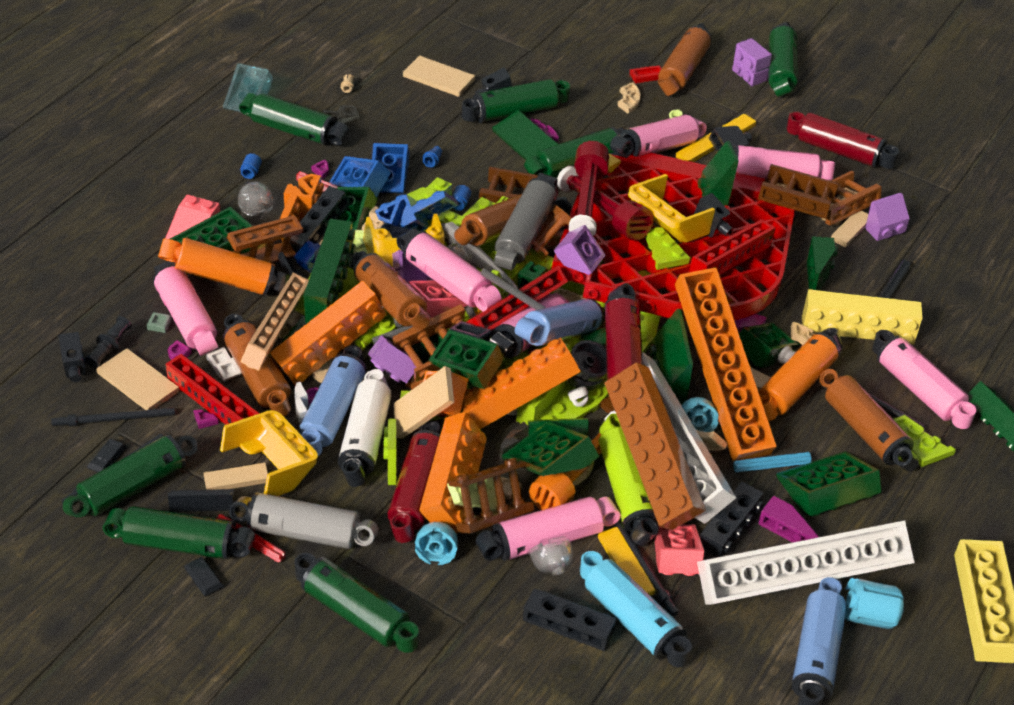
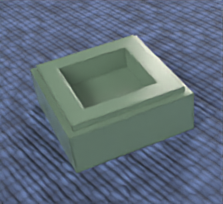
(159, 322)

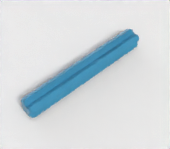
(772, 462)

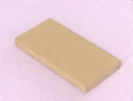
(439, 76)
(138, 380)
(423, 402)

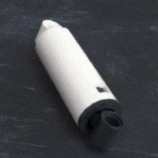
(365, 428)

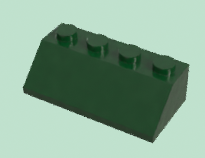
(994, 411)

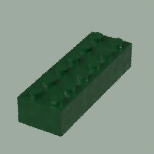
(329, 268)

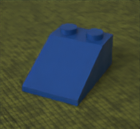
(396, 160)
(361, 173)

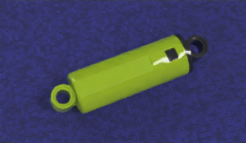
(626, 483)

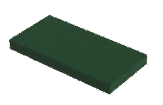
(522, 135)

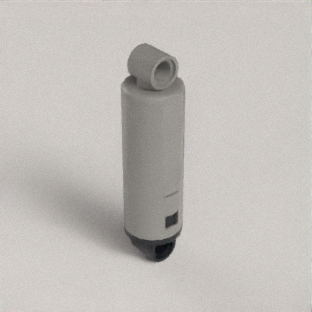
(303, 520)

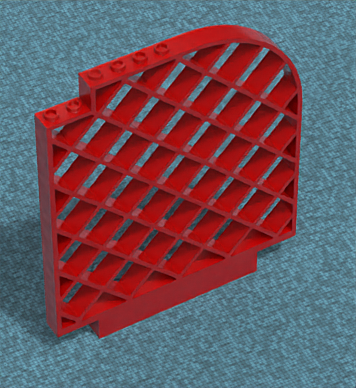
(682, 180)

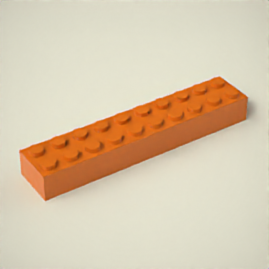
(725, 365)

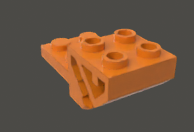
(300, 200)

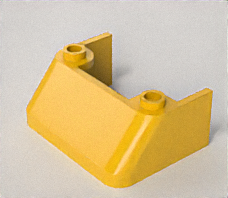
(684, 229)
(382, 243)
(279, 442)

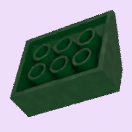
(215, 230)
(673, 355)
(554, 450)
(830, 483)

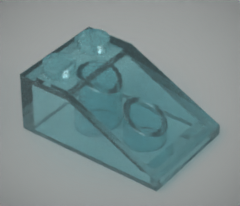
(244, 81)

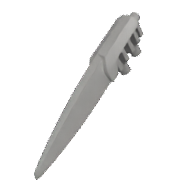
(475, 253)

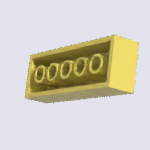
(861, 315)
(987, 598)

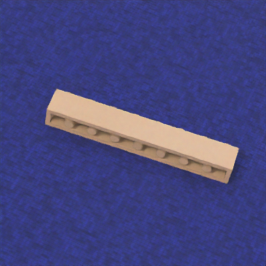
(274, 322)

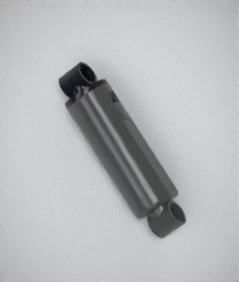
(526, 221)

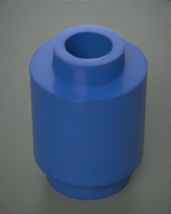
(250, 166)
(462, 194)

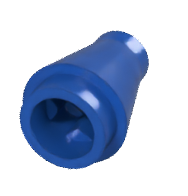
(432, 157)

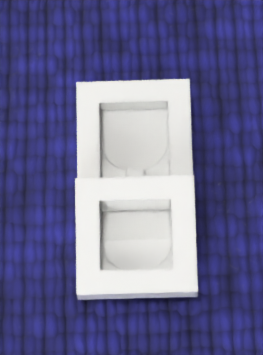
(222, 364)
(301, 402)

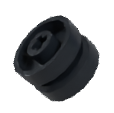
(592, 362)

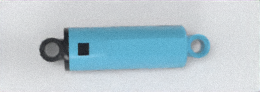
(635, 609)

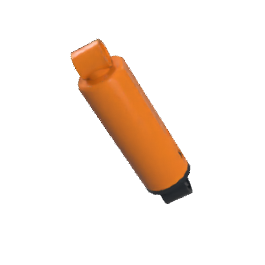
(223, 266)
(800, 372)

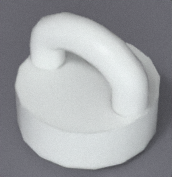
(578, 393)

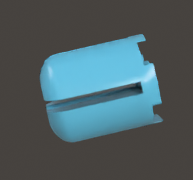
(873, 603)

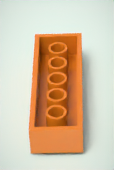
(328, 333)
(520, 383)
(457, 454)

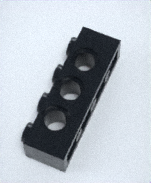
(314, 224)
(731, 520)
(569, 619)

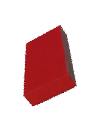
(645, 74)

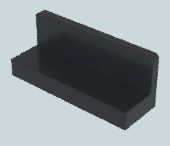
(200, 500)

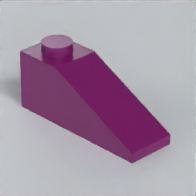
(785, 521)

